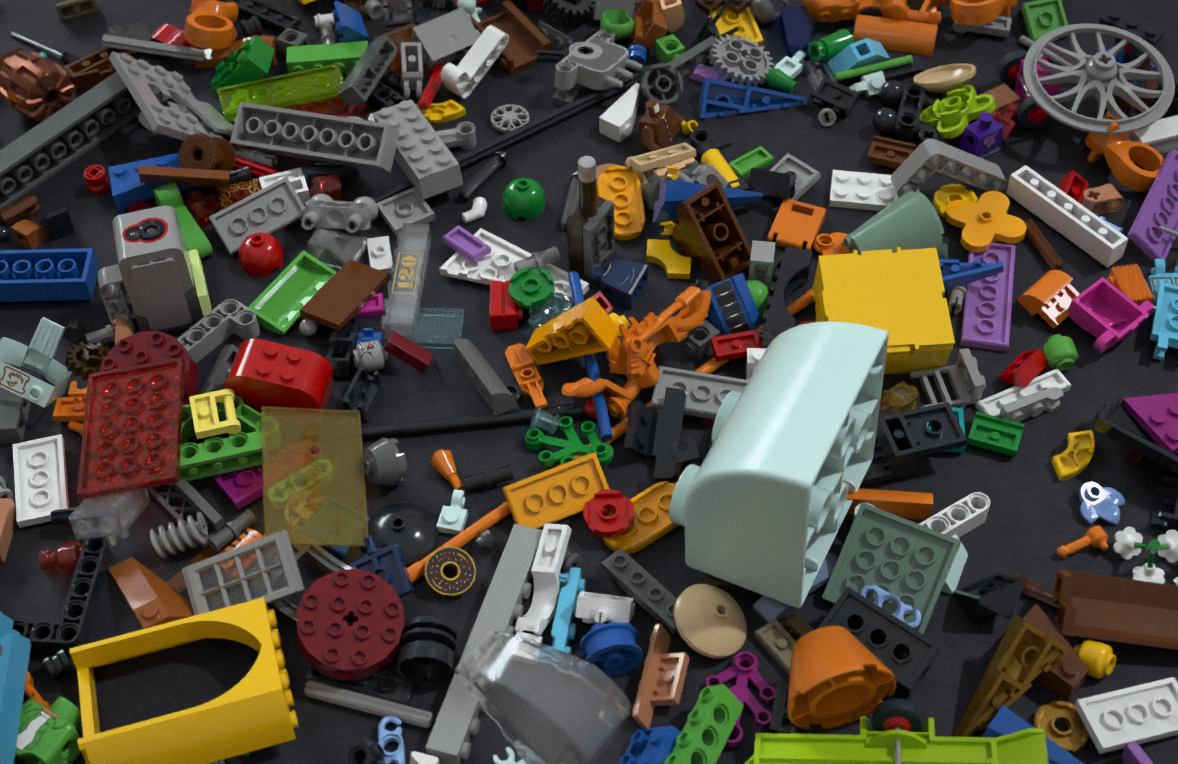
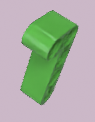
(194, 237)

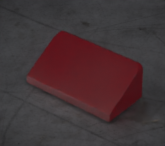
(408, 351)

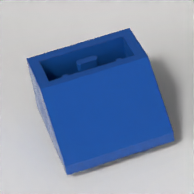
(350, 24)
(650, 745)

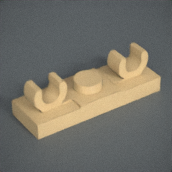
(661, 158)

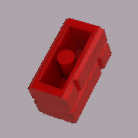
(503, 311)

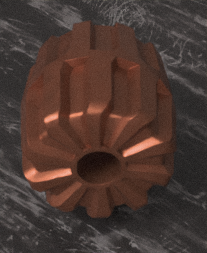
(35, 85)

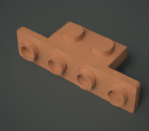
(661, 677)

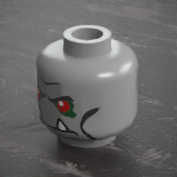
(370, 355)

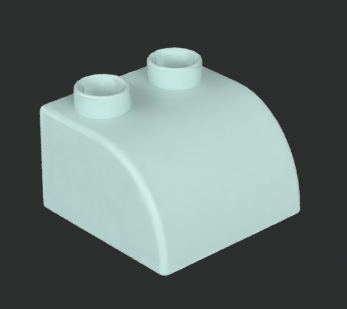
(785, 460)

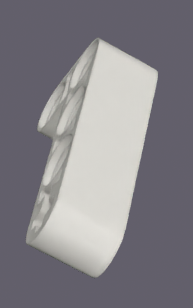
(475, 64)

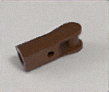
(20, 210)

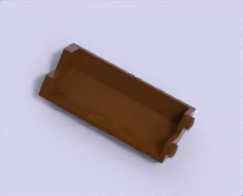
(1116, 609)

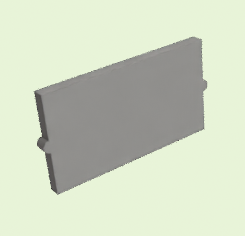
(209, 116)

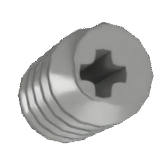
(180, 537)

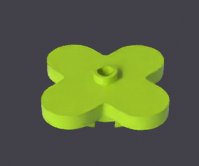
(956, 111)

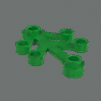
(536, 440)

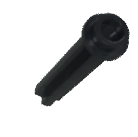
(499, 159)

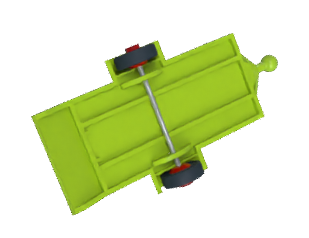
(899, 738)

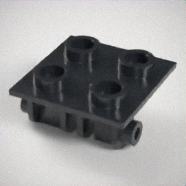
(430, 10)

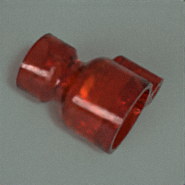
(201, 207)
(64, 557)

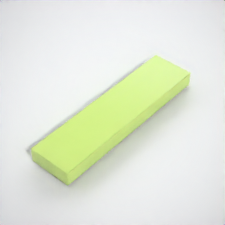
(200, 282)

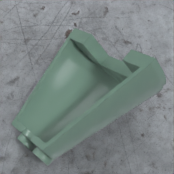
(905, 223)

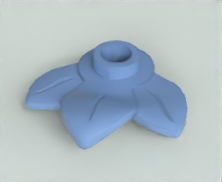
(1102, 505)

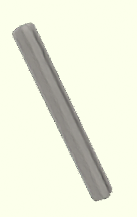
(153, 48)
(368, 704)

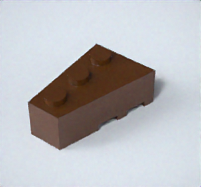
(1068, 670)

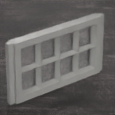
(245, 574)

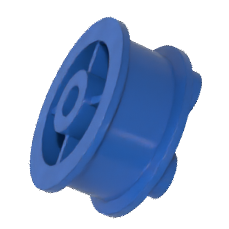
(612, 648)

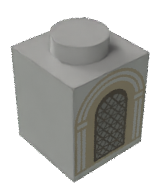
(708, 174)

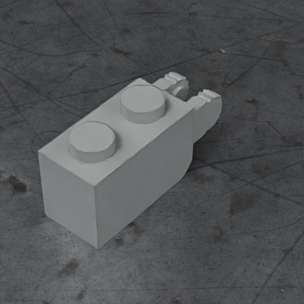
(411, 68)

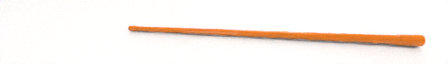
(417, 569)

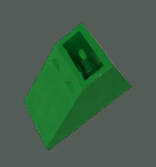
(244, 65)

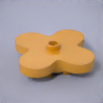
(985, 221)

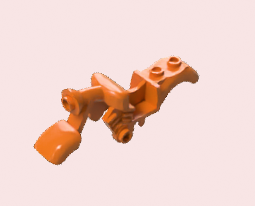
(893, 9)
(635, 354)

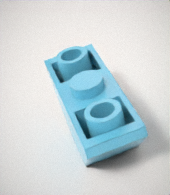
(858, 55)

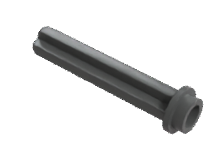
(572, 199)

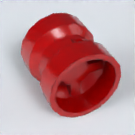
(96, 179)

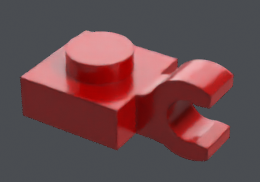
(1006, 120)

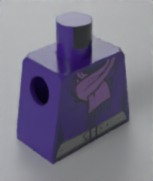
(982, 137)

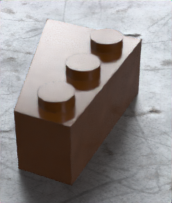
(92, 69)

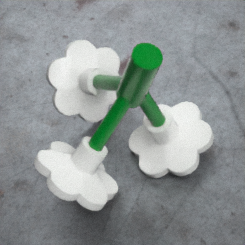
(1130, 543)

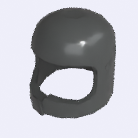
(764, 11)

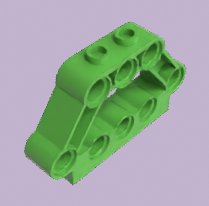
(218, 454)

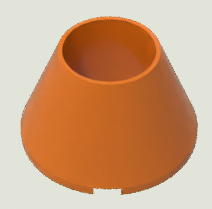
(834, 679)

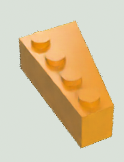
(573, 334)

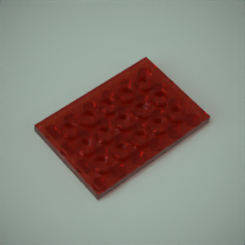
(132, 428)

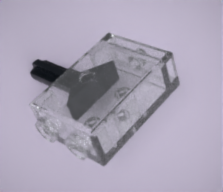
(104, 515)

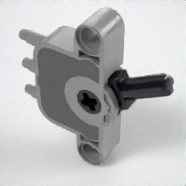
(591, 63)

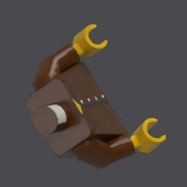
(661, 125)

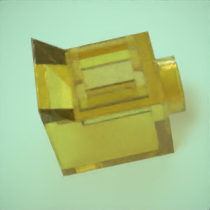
(900, 397)

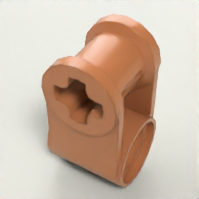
(1102, 199)

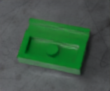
(995, 434)

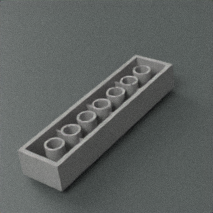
(315, 136)

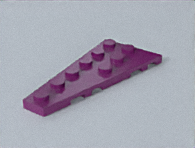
(1157, 417)

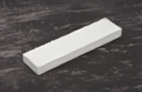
(993, 404)

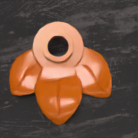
(831, 244)

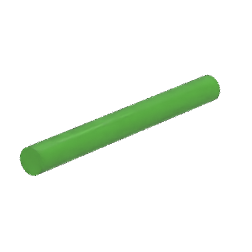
(873, 68)

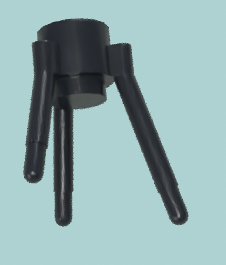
(709, 29)

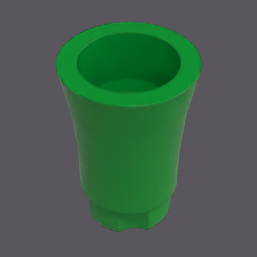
(830, 46)

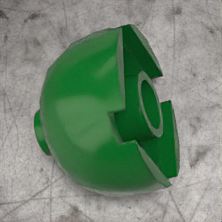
(524, 199)

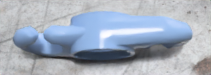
(882, 596)
(387, 736)

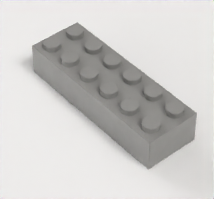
(421, 150)

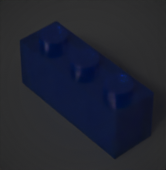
(795, 30)

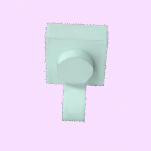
(793, 65)
(870, 84)
(453, 517)

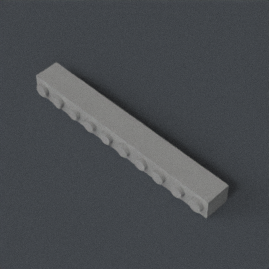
(499, 612)

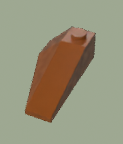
(214, 56)
(148, 595)

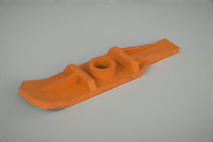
(523, 365)

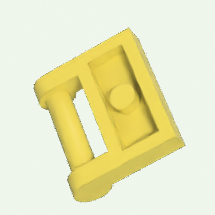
(206, 414)

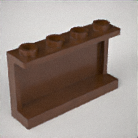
(523, 38)

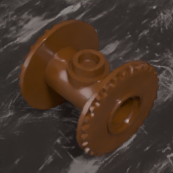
(207, 153)

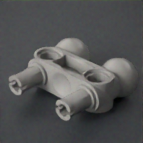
(324, 212)

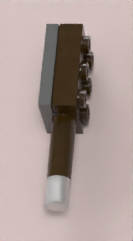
(592, 224)

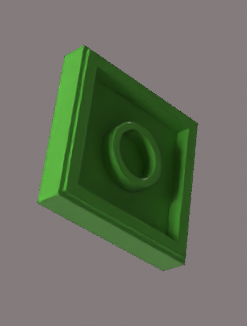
(1043, 17)

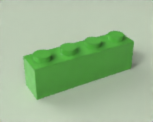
(314, 56)

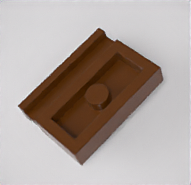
(889, 152)

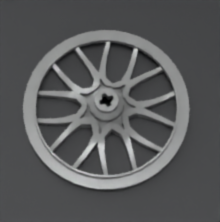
(1098, 77)

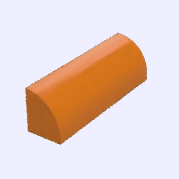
(897, 34)
(900, 503)

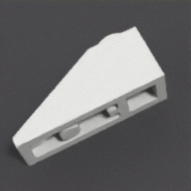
(619, 119)

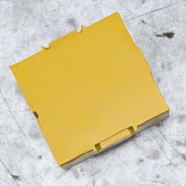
(891, 293)

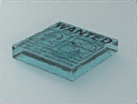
(438, 327)

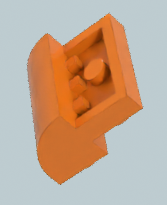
(1050, 297)

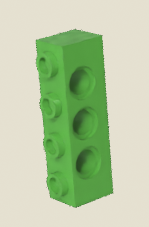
(707, 727)

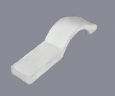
(546, 578)

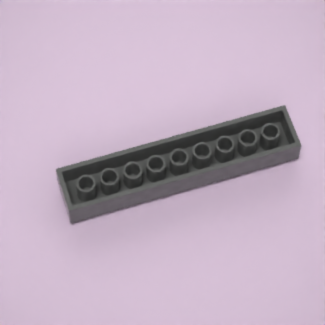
(64, 137)

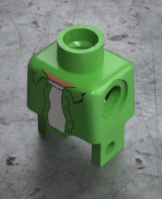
(48, 733)

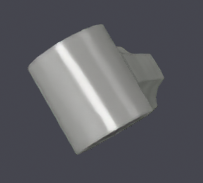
(462, 136)

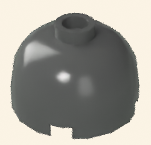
(662, 84)

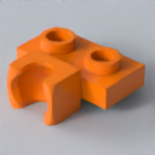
(71, 407)

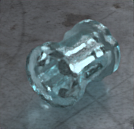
(545, 420)

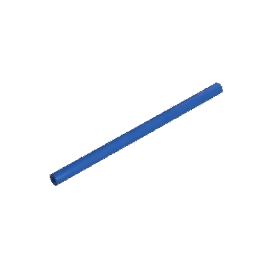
(592, 367)

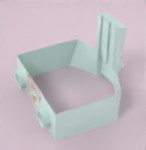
(37, 358)

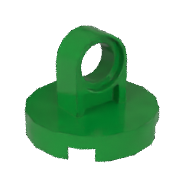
(531, 287)

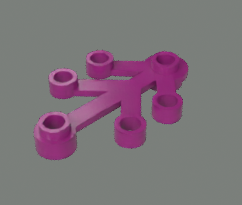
(743, 693)

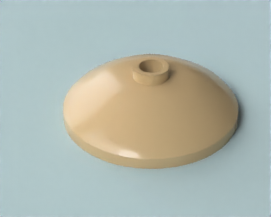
(945, 77)
(710, 621)

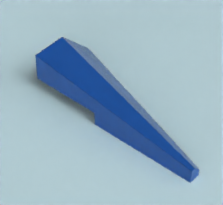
(728, 98)

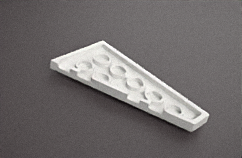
(499, 265)

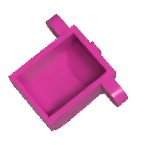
(1108, 314)

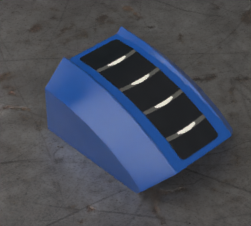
(733, 306)

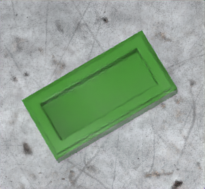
(757, 158)

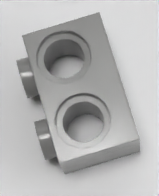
(762, 262)

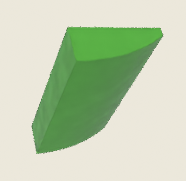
(281, 301)

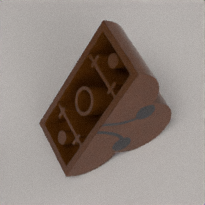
(711, 234)

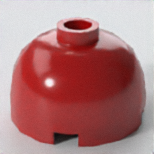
(260, 254)

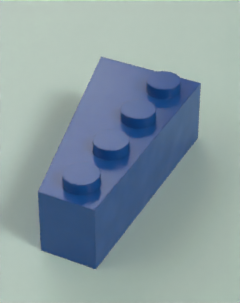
(126, 182)

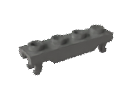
(642, 587)

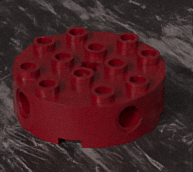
(152, 347)
(350, 650)

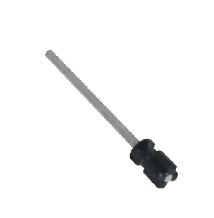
(66, 57)

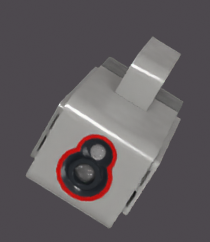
(152, 271)

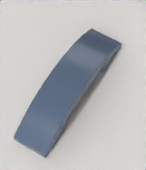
(771, 608)

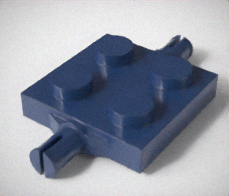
(387, 564)

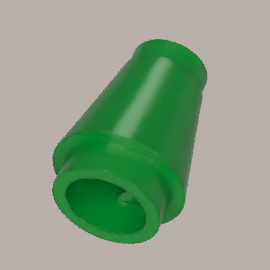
(779, 80)

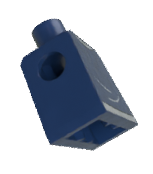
(622, 281)

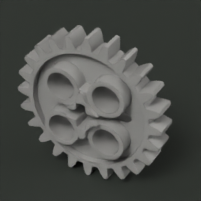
(740, 60)

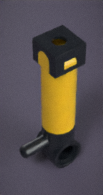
(709, 153)

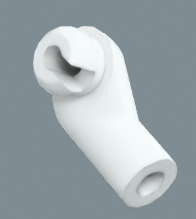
(478, 210)

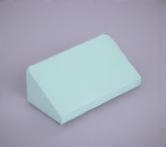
(956, 569)

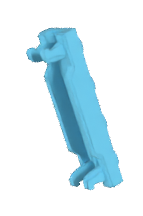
(563, 625)

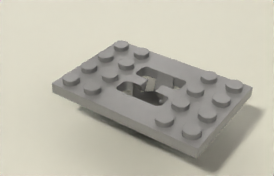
(144, 82)

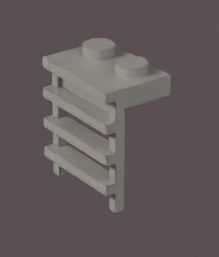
(963, 377)

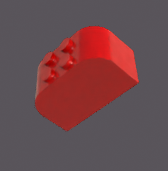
(279, 376)

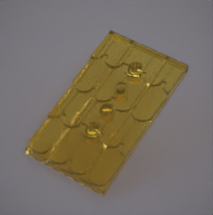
(311, 495)

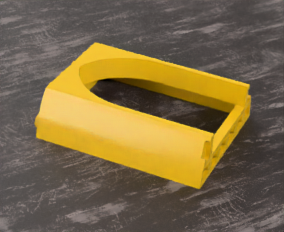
(235, 723)

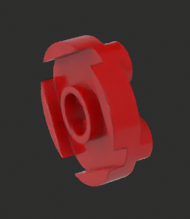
(608, 526)

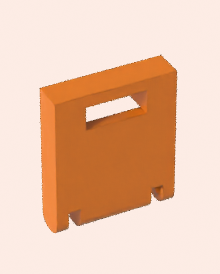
(796, 228)

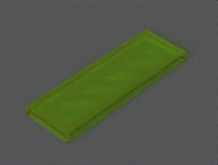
(282, 90)

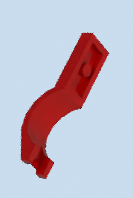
(736, 344)

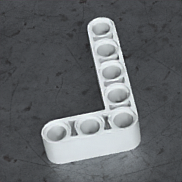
(963, 510)

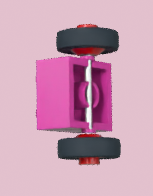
(1011, 73)

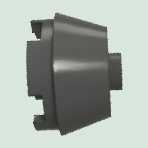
(384, 462)

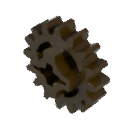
(85, 358)

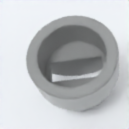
(831, 116)

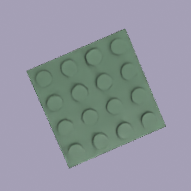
(895, 557)

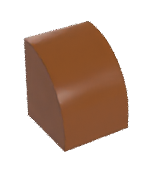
(29, 234)

